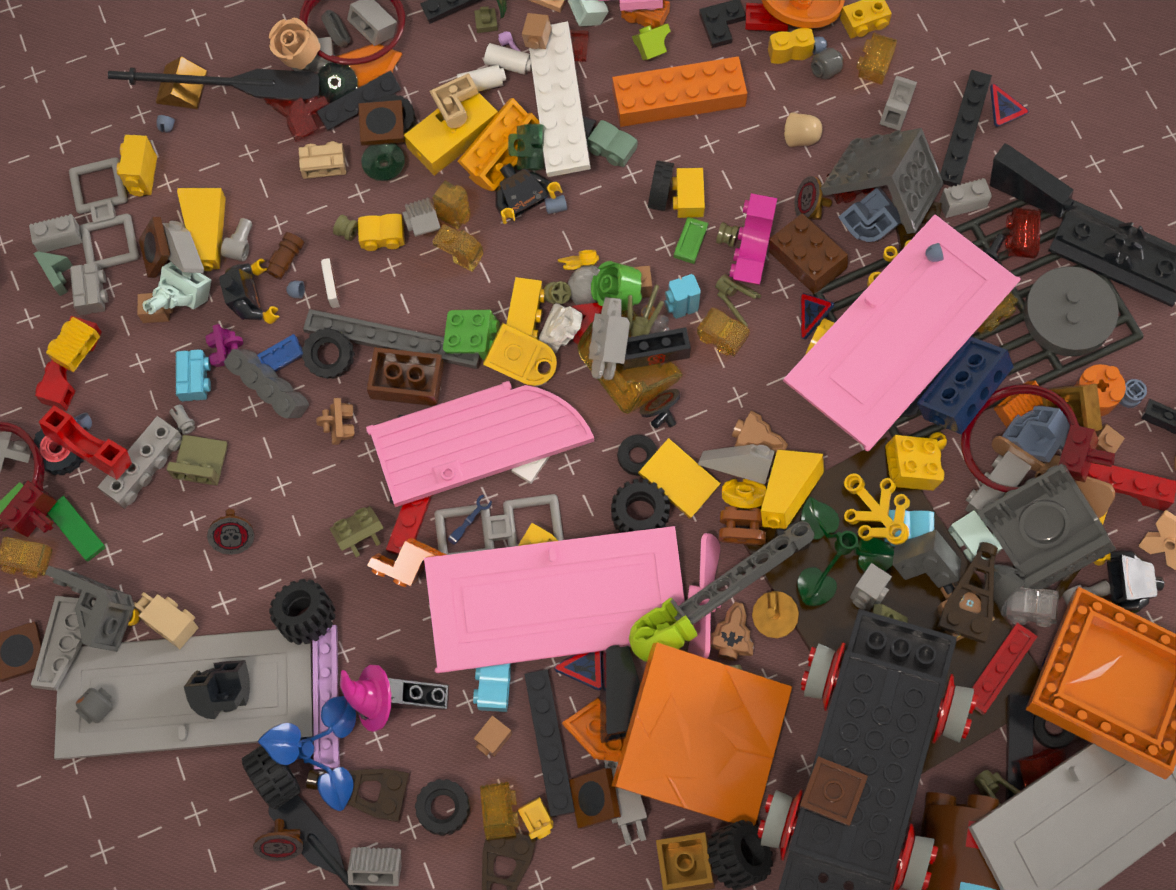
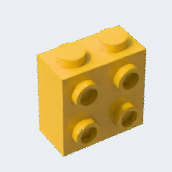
(137, 165)
(914, 462)

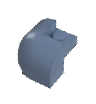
(871, 217)
(1039, 432)

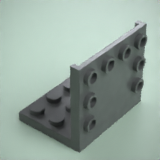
(893, 160)

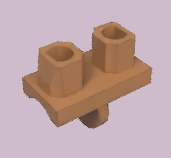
(337, 412)

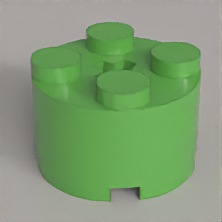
(616, 282)

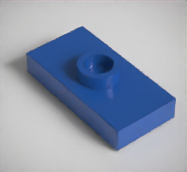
(282, 353)

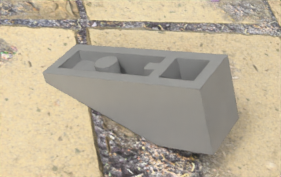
(182, 248)
(742, 461)

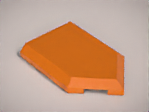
(374, 69)
(586, 730)

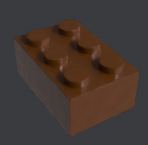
(808, 253)
(405, 376)

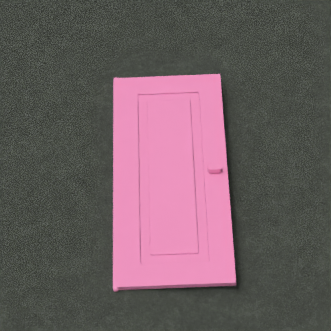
(901, 332)
(548, 597)

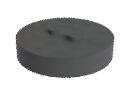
(1070, 311)

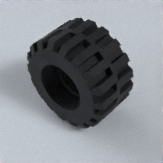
(639, 492)
(310, 623)
(272, 781)
(739, 856)

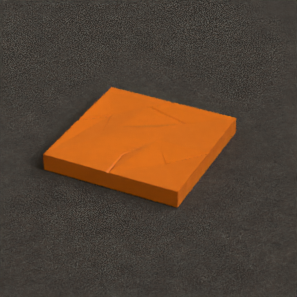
(1112, 682)
(702, 735)

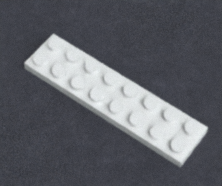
(559, 104)

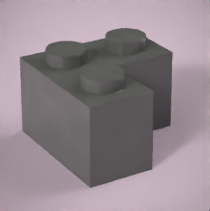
(928, 555)

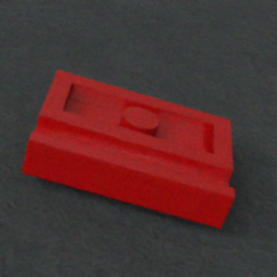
(760, 19)

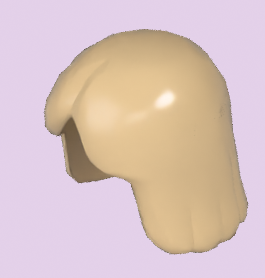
(802, 130)

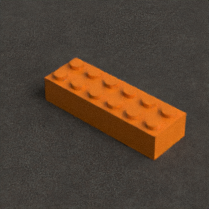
(679, 91)

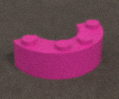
(754, 238)

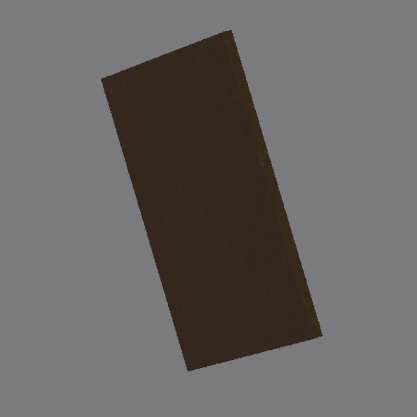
(914, 598)

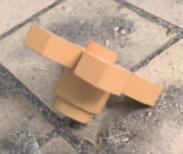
(1163, 540)

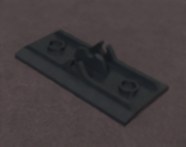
(1118, 252)

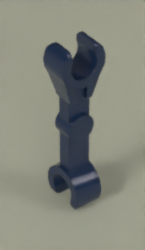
(458, 533)

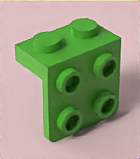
(470, 331)

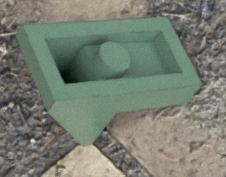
(53, 267)

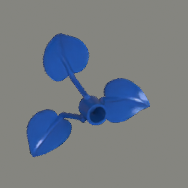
(285, 747)

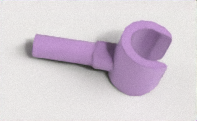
(506, 38)

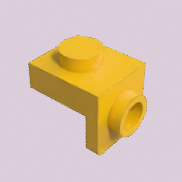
(536, 818)

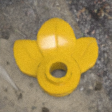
(585, 258)

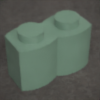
(611, 143)

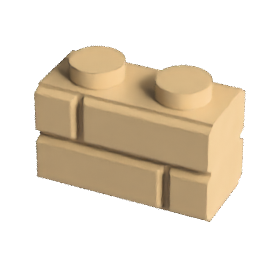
(322, 160)

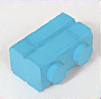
(683, 296)
(192, 375)

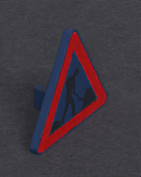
(1005, 107)
(812, 313)
(583, 668)

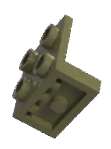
(199, 460)

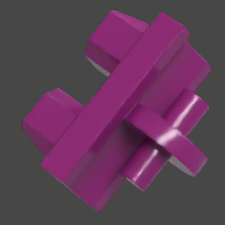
(224, 341)

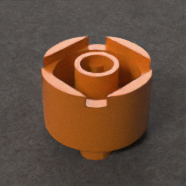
(1109, 384)

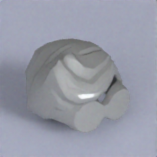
(581, 284)

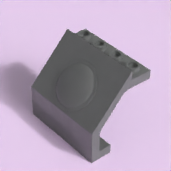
(1047, 528)

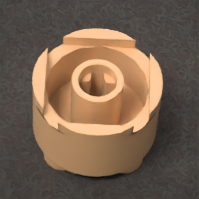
(293, 43)

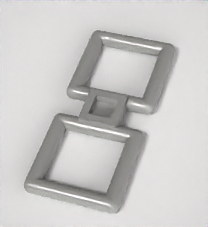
(103, 214)
(500, 526)

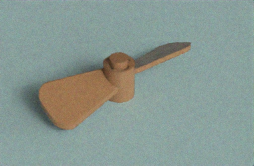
(1098, 493)

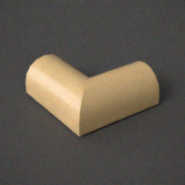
(449, 99)

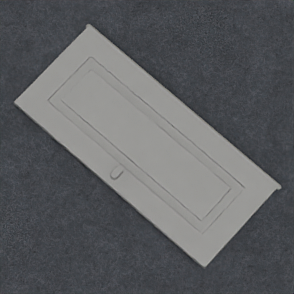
(151, 701)
(1077, 824)

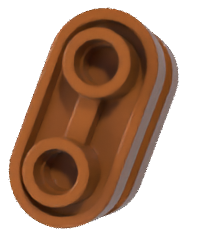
(734, 517)

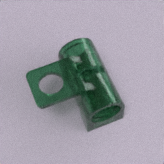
(530, 146)

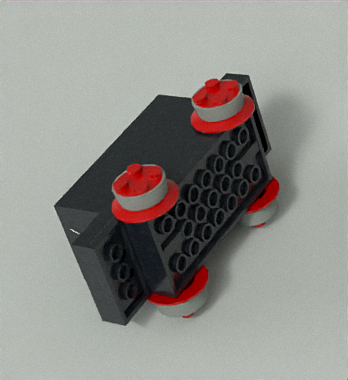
(880, 728)

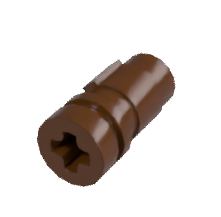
(283, 258)

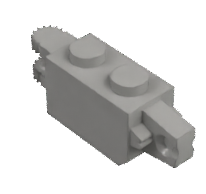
(608, 339)
(631, 809)

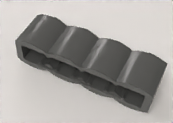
(266, 383)

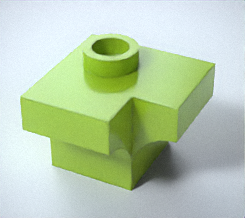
(651, 41)

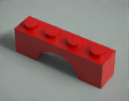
(54, 386)
(69, 434)
(1147, 488)

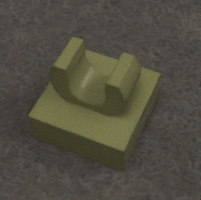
(486, 19)

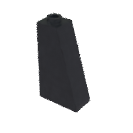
(1029, 182)
(618, 692)

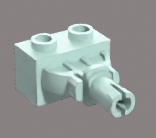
(178, 289)

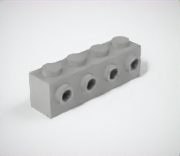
(147, 456)

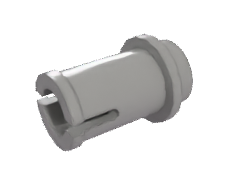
(184, 423)

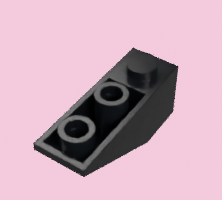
(417, 695)

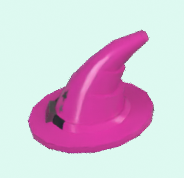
(369, 696)

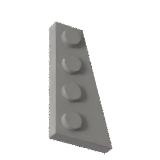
(59, 644)

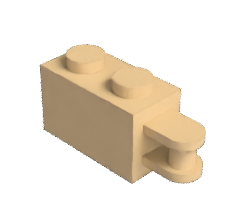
(166, 619)

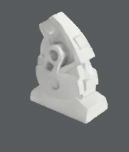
(560, 326)

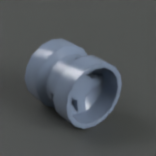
(1130, 397)

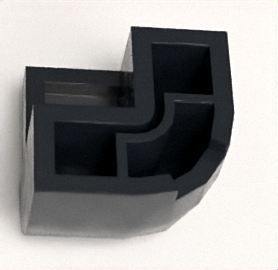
(218, 688)

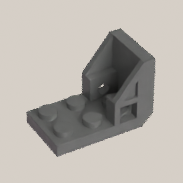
(106, 621)

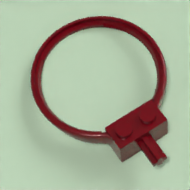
(307, 7)
(1078, 449)
(32, 502)

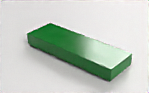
(76, 529)

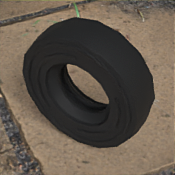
(633, 442)
(1048, 740)

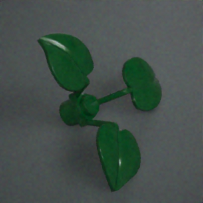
(817, 587)

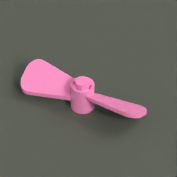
(708, 565)

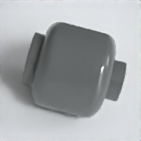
(827, 63)
(94, 705)

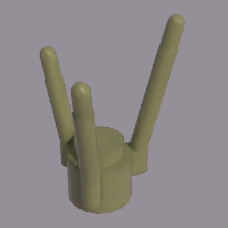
(728, 286)
(640, 325)
(989, 783)

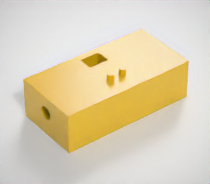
(438, 144)

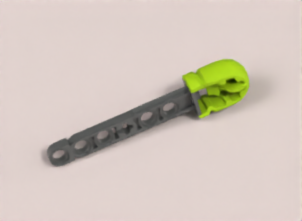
(674, 623)

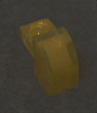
(462, 246)

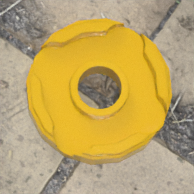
(743, 494)

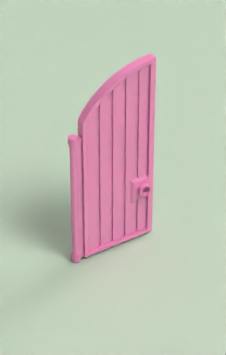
(474, 439)

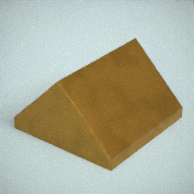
(179, 93)

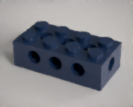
(965, 385)

